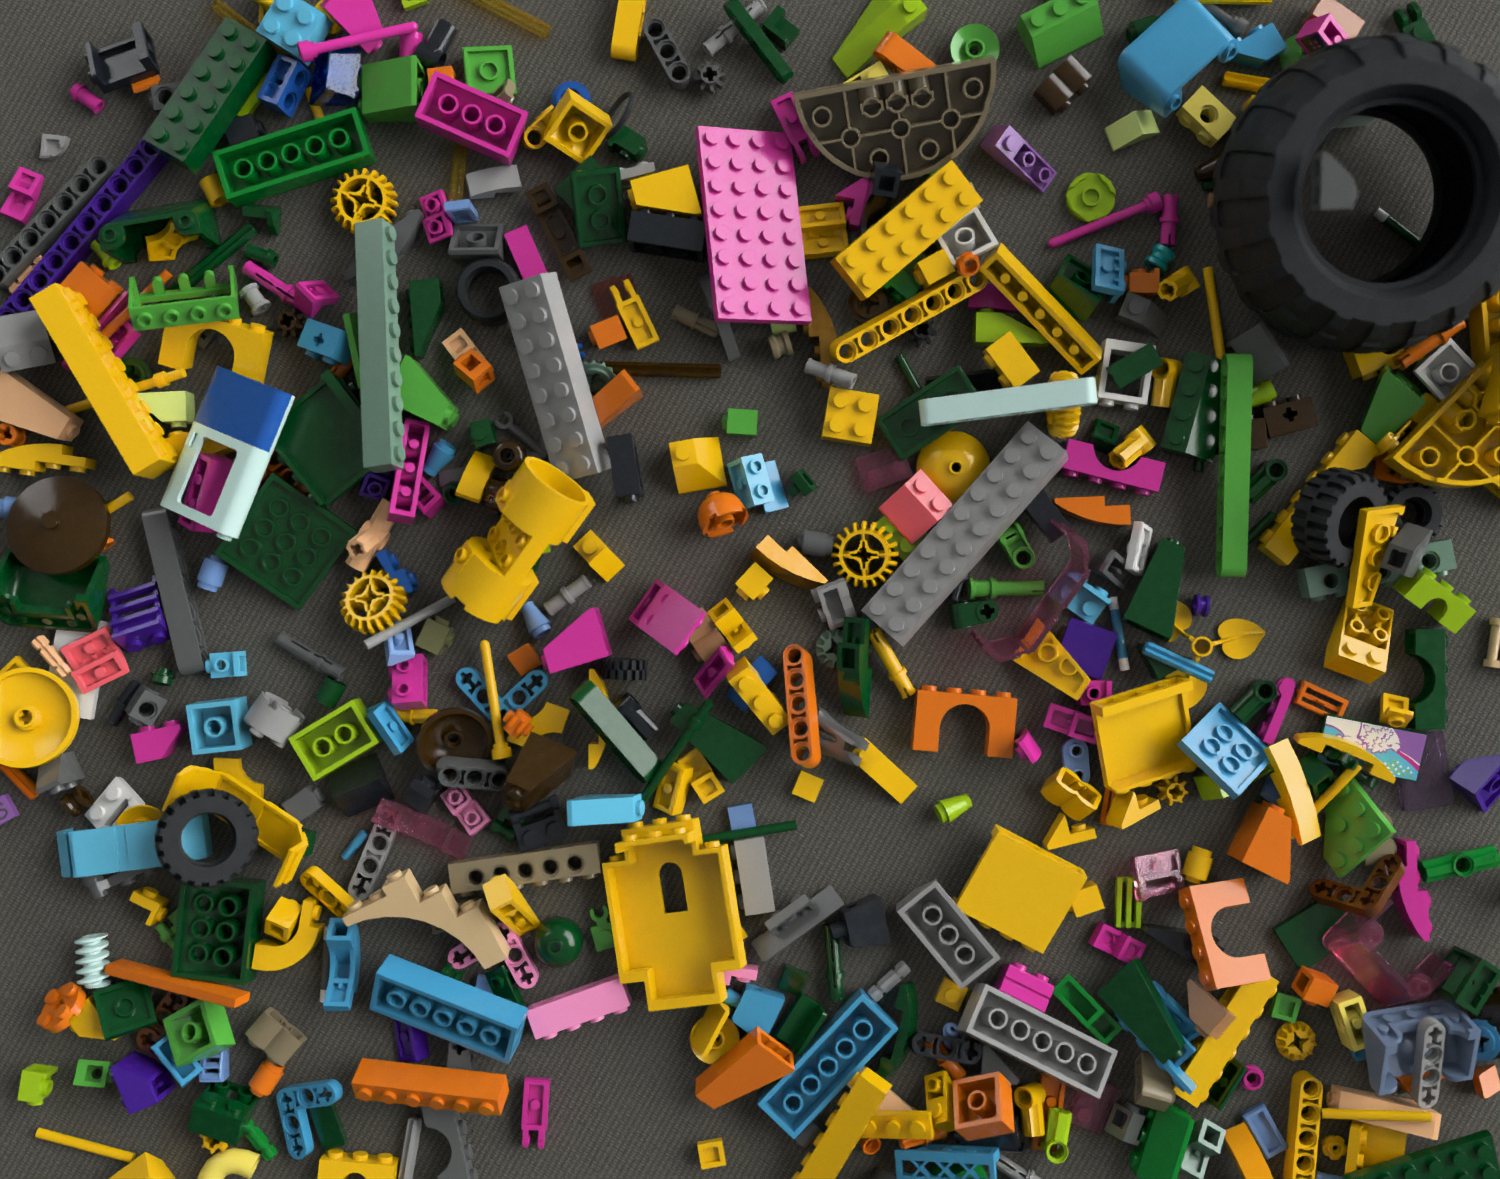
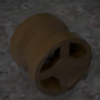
(77, 801)

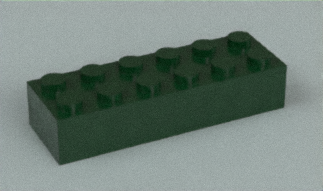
(210, 95)

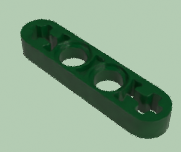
(758, 40)

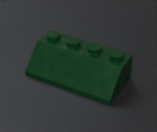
(1195, 411)

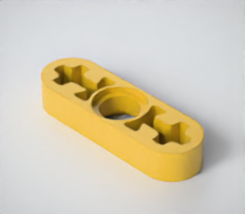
(319, 885)

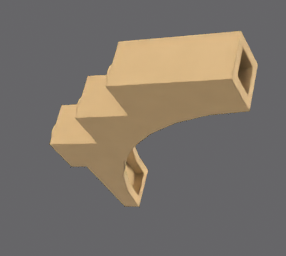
(469, 923)

